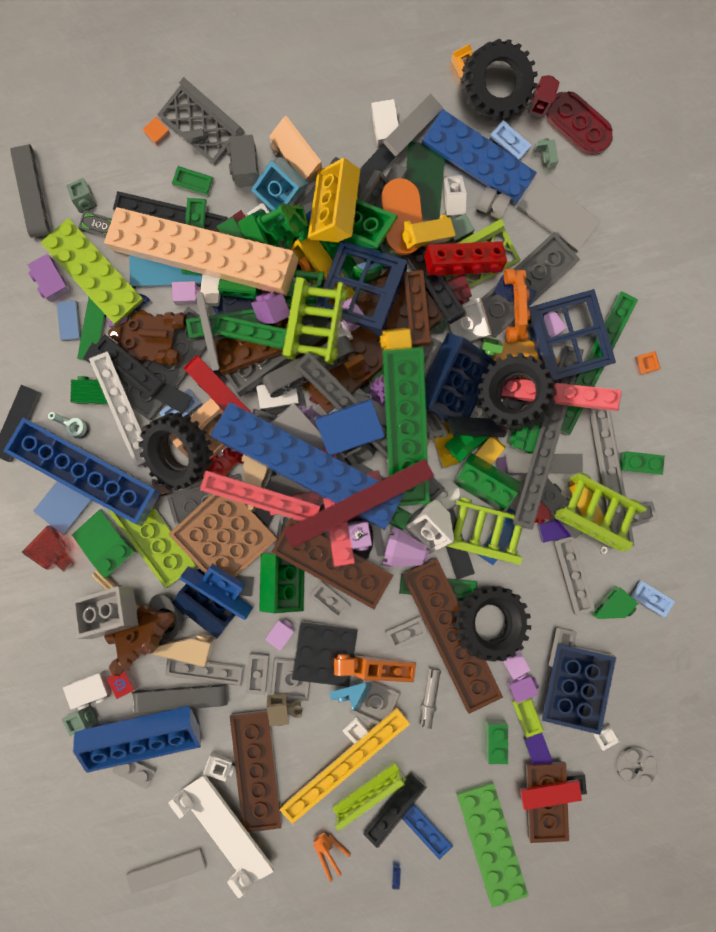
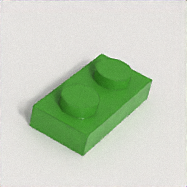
(491, 346)

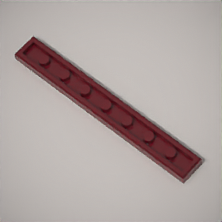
(358, 503)

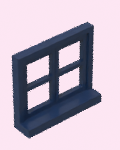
(387, 294)
(543, 343)

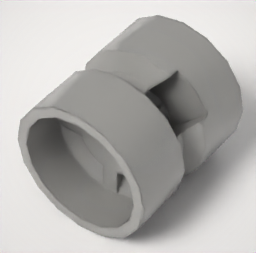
(493, 202)

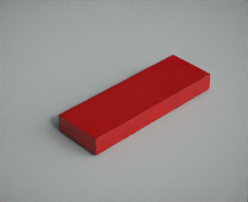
(551, 794)

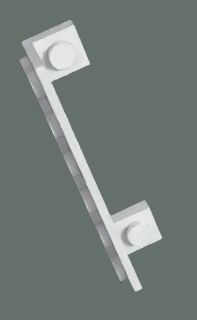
(225, 831)

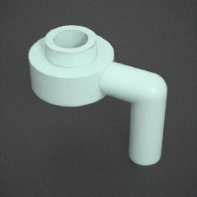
(71, 425)

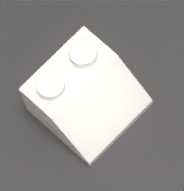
(431, 526)

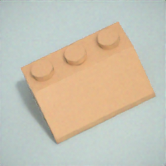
(295, 150)
(208, 417)

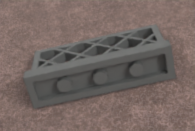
(206, 106)

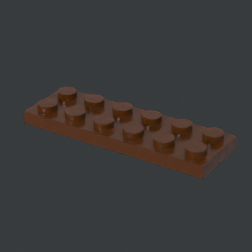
(359, 580)
(255, 771)

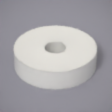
(452, 491)

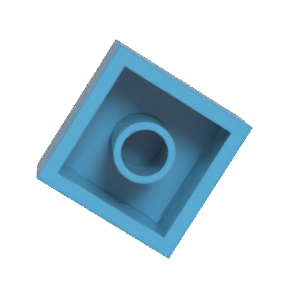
(279, 184)

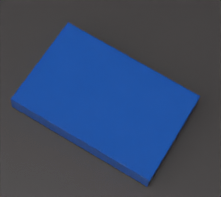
(349, 427)

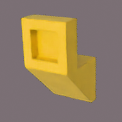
(490, 450)
(444, 455)

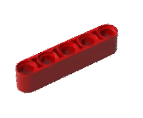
(212, 384)

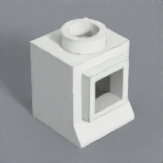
(222, 760)

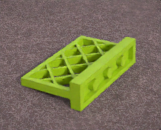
(481, 236)
(368, 795)

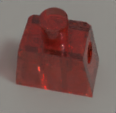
(49, 550)

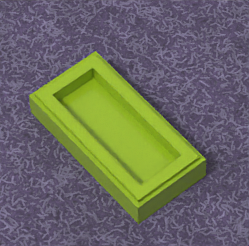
(528, 717)

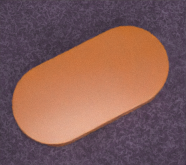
(403, 200)

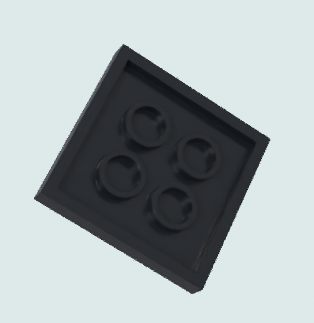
(316, 652)

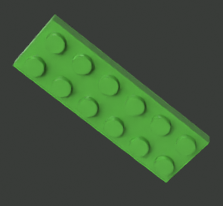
(492, 844)

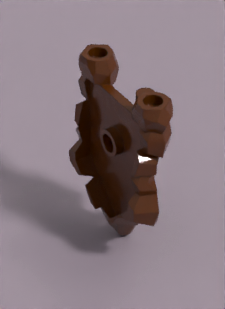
(150, 336)
(140, 639)

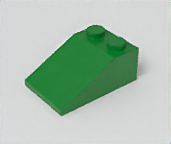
(370, 225)
(104, 544)

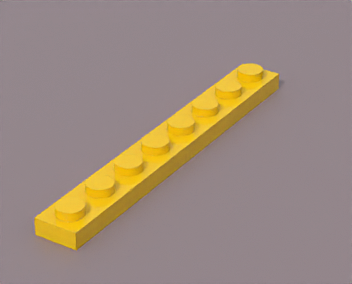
(344, 765)

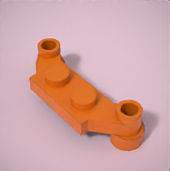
(521, 296)

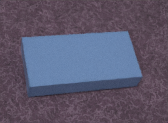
(68, 320)

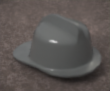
(163, 604)

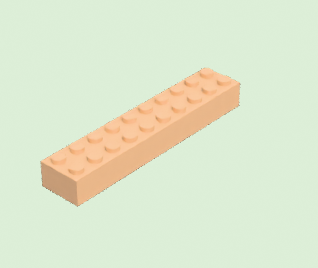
(202, 251)

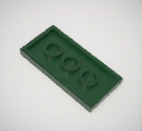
(427, 174)

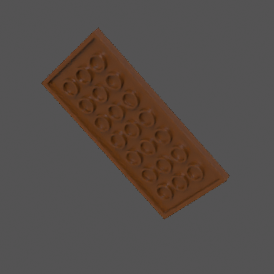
(367, 343)

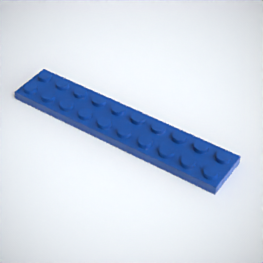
(298, 461)

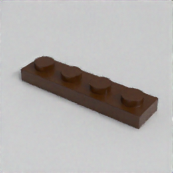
(417, 308)

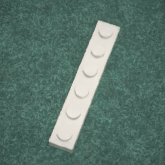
(118, 404)

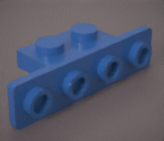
(219, 587)

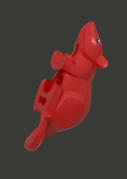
(224, 464)

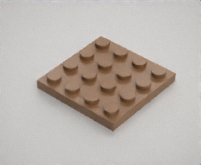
(223, 534)

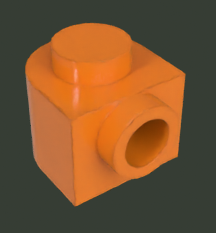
(345, 665)

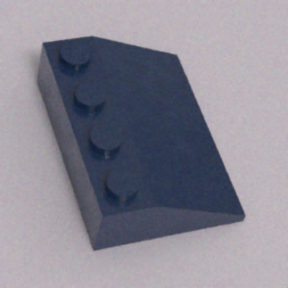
(455, 378)
(579, 688)

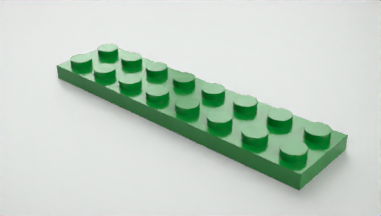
(406, 415)

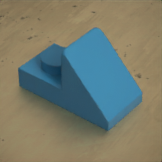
(356, 694)

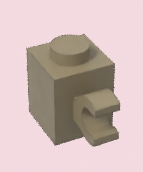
(279, 709)

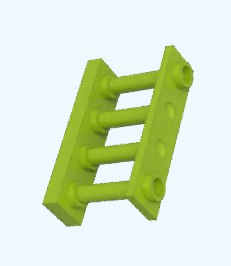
(300, 309)
(585, 523)
(473, 545)

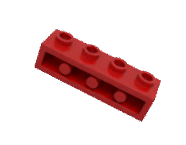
(465, 258)

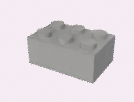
(104, 612)

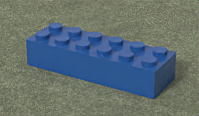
(137, 739)

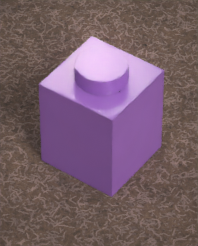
(523, 688)

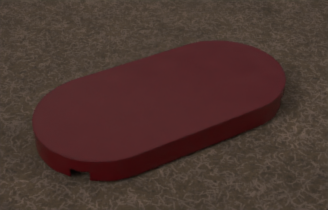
(580, 123)

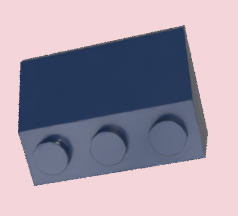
(203, 610)

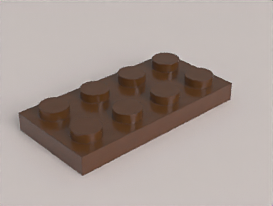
(238, 354)
(549, 822)

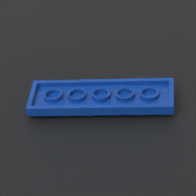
(478, 156)

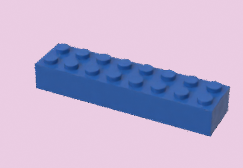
(82, 472)

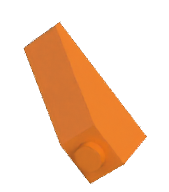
(384, 669)

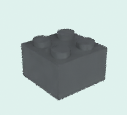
(243, 160)

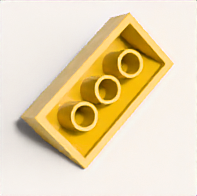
(334, 202)

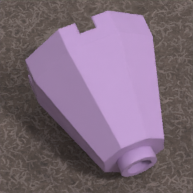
(404, 550)

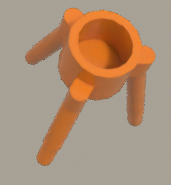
(323, 845)

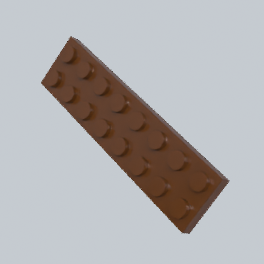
(437, 606)

